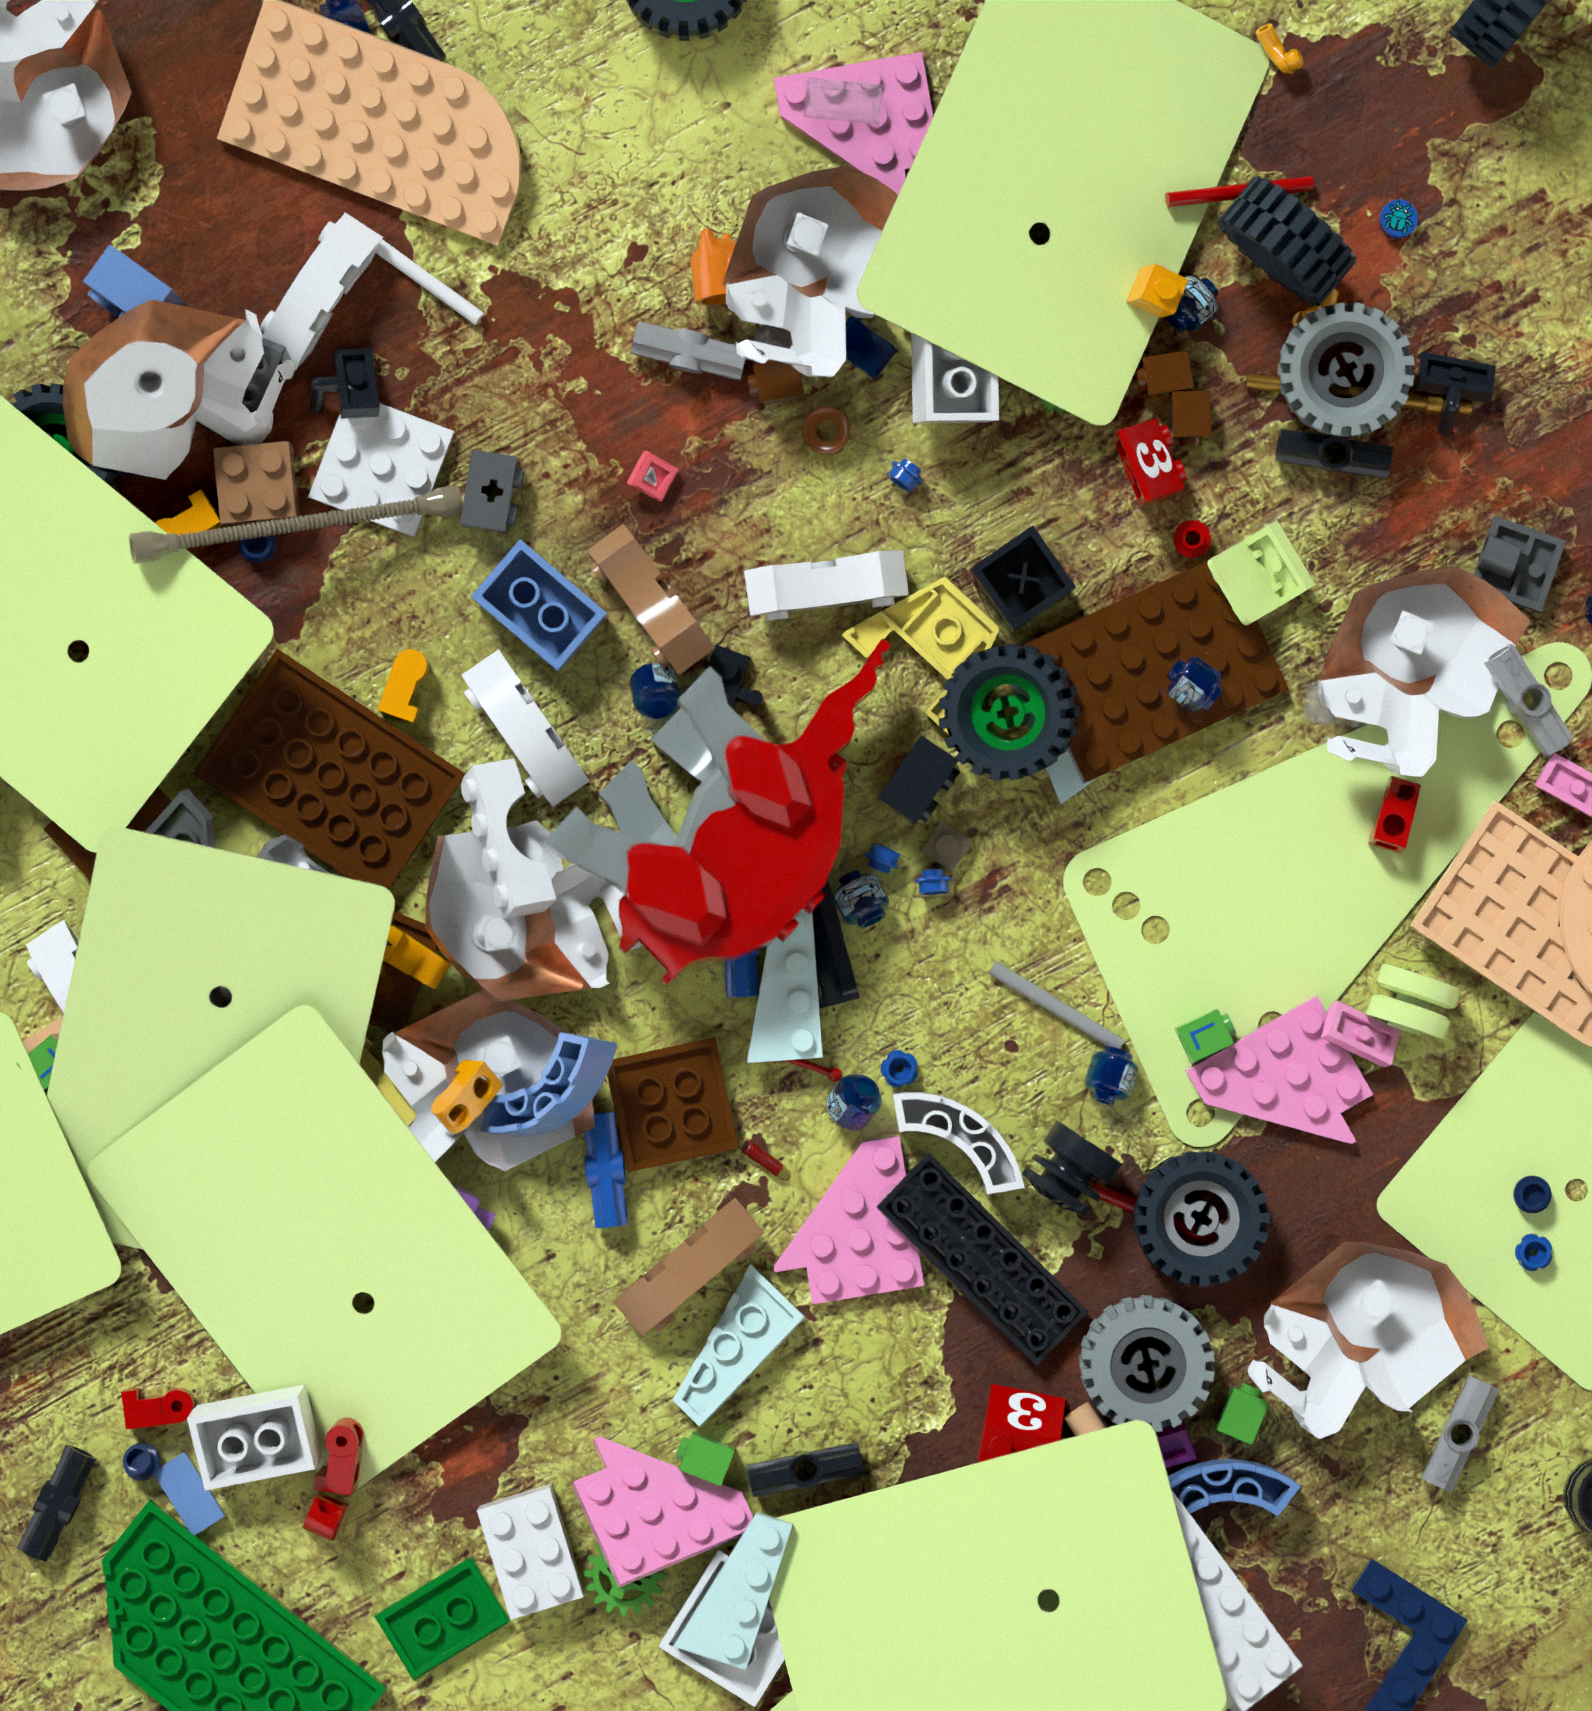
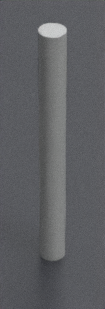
(1055, 1006)

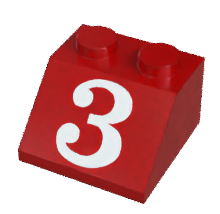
(1149, 462)
(1019, 1421)

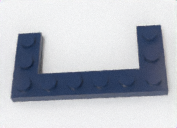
(1433, 1635)

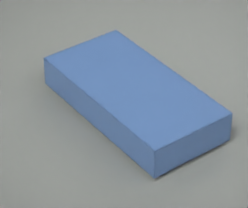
(187, 1494)

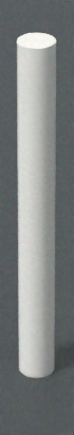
(429, 282)

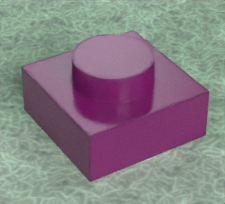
(1176, 1445)

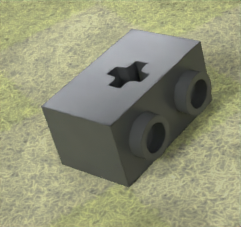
(477, 509)

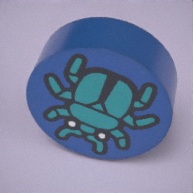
(1398, 219)

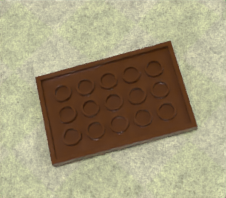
(1123, 659)
(329, 773)

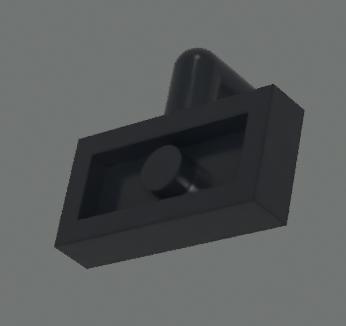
(1456, 380)
(354, 383)
(732, 668)

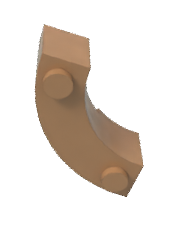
(655, 605)
(689, 1267)

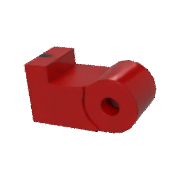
(1395, 815)
(156, 1410)
(344, 1458)
(325, 1516)

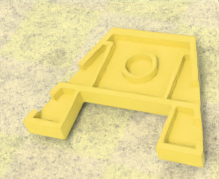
(937, 624)

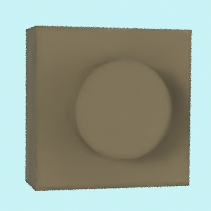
(946, 846)

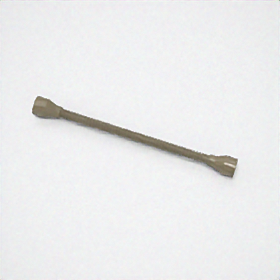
(151, 546)

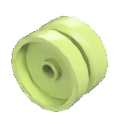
(1412, 1004)

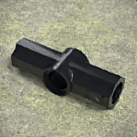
(406, 26)
(1358, 456)
(831, 1465)
(57, 1503)

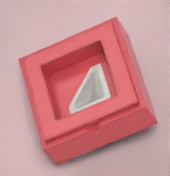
(652, 476)

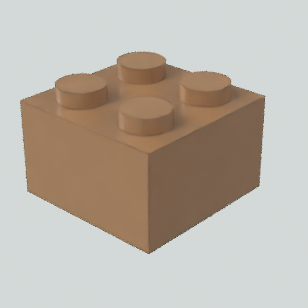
(256, 483)

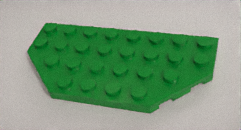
(213, 1637)

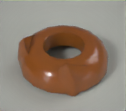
(814, 420)

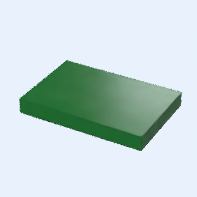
(442, 1618)

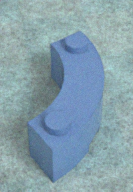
(560, 1095)
(1232, 1481)

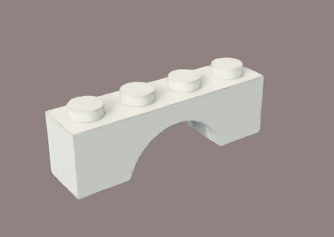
(518, 882)

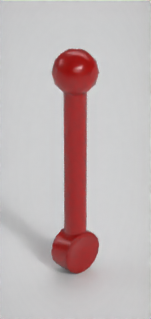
(834, 1074)

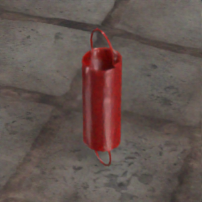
(764, 1159)

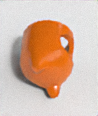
(709, 268)

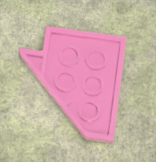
(876, 150)
(1285, 1075)
(847, 1240)
(654, 1513)

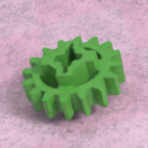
(614, 1597)

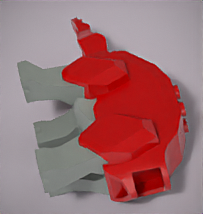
(750, 841)

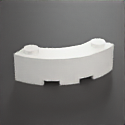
(329, 272)
(826, 584)
(524, 728)
(54, 959)
(967, 1130)

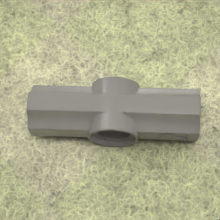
(687, 351)
(1541, 719)
(1449, 1457)

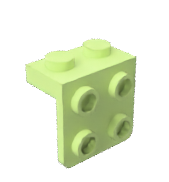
(1260, 573)

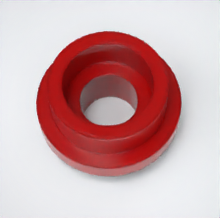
(1189, 550)

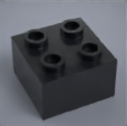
(1022, 579)
(918, 781)

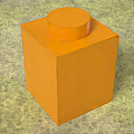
(1157, 290)

